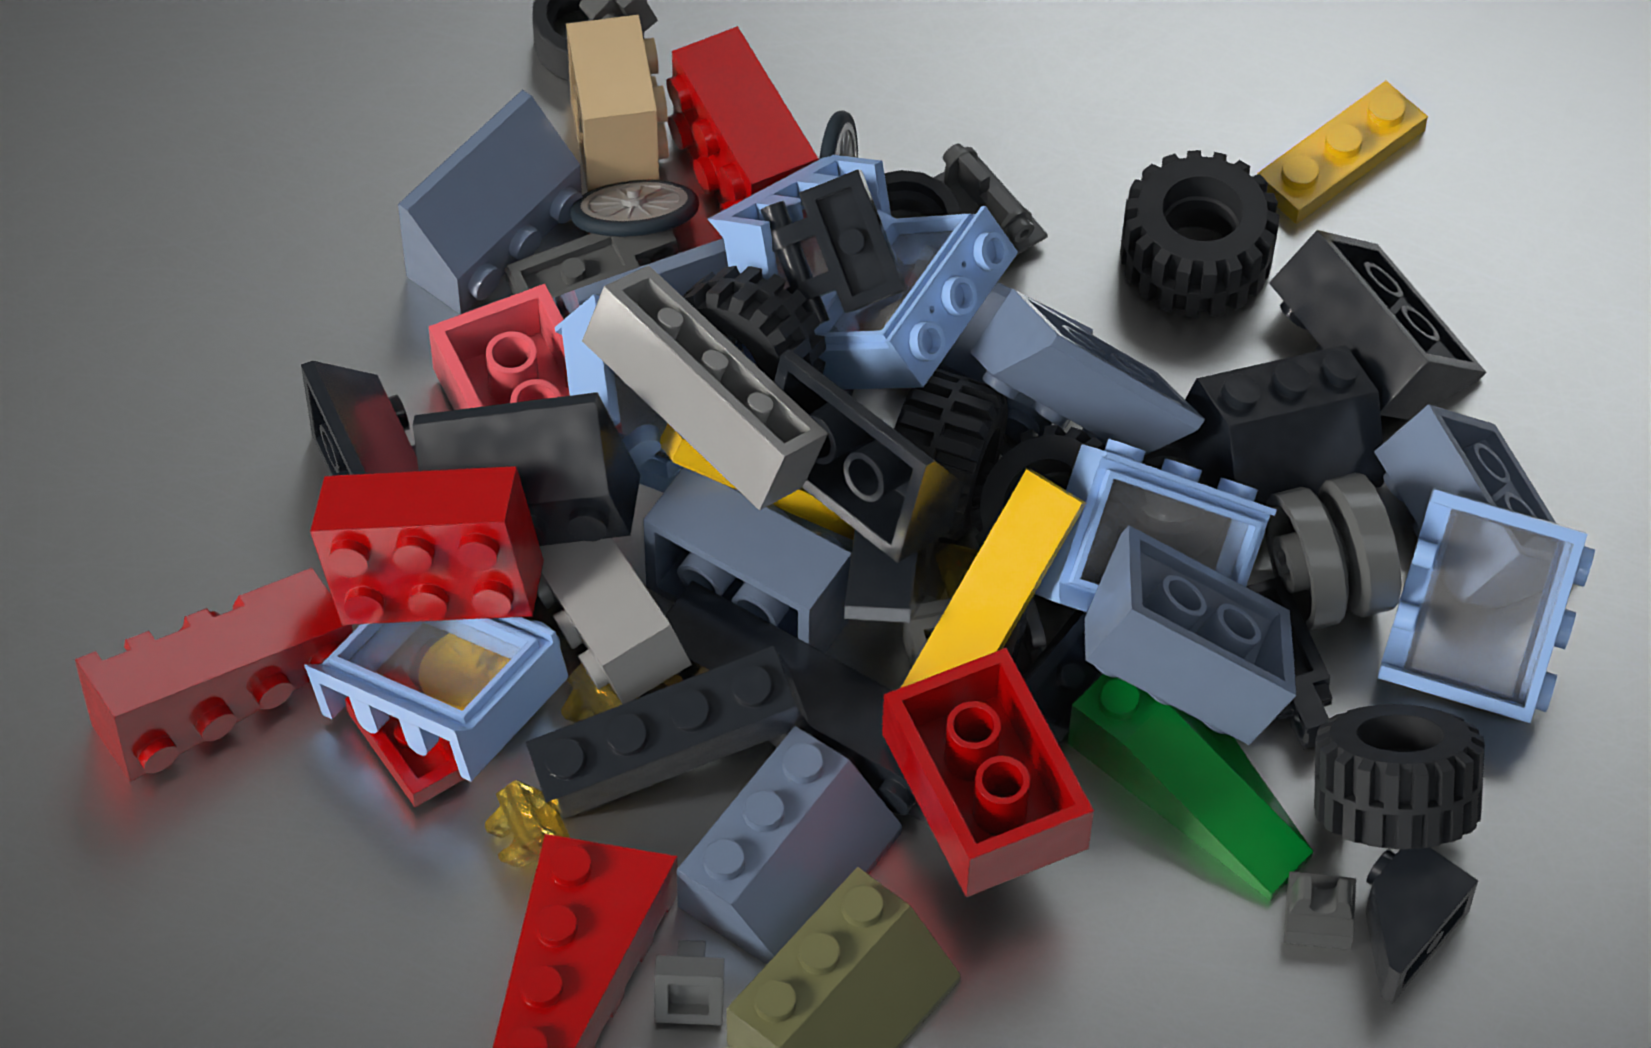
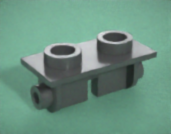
(978, 186)

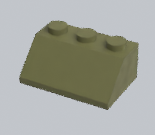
(848, 977)

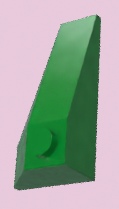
(1190, 779)

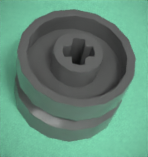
(1334, 550)

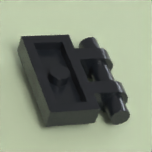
(850, 240)

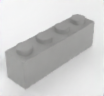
(704, 387)
(611, 615)

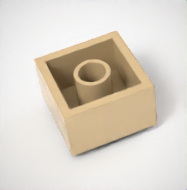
(616, 101)

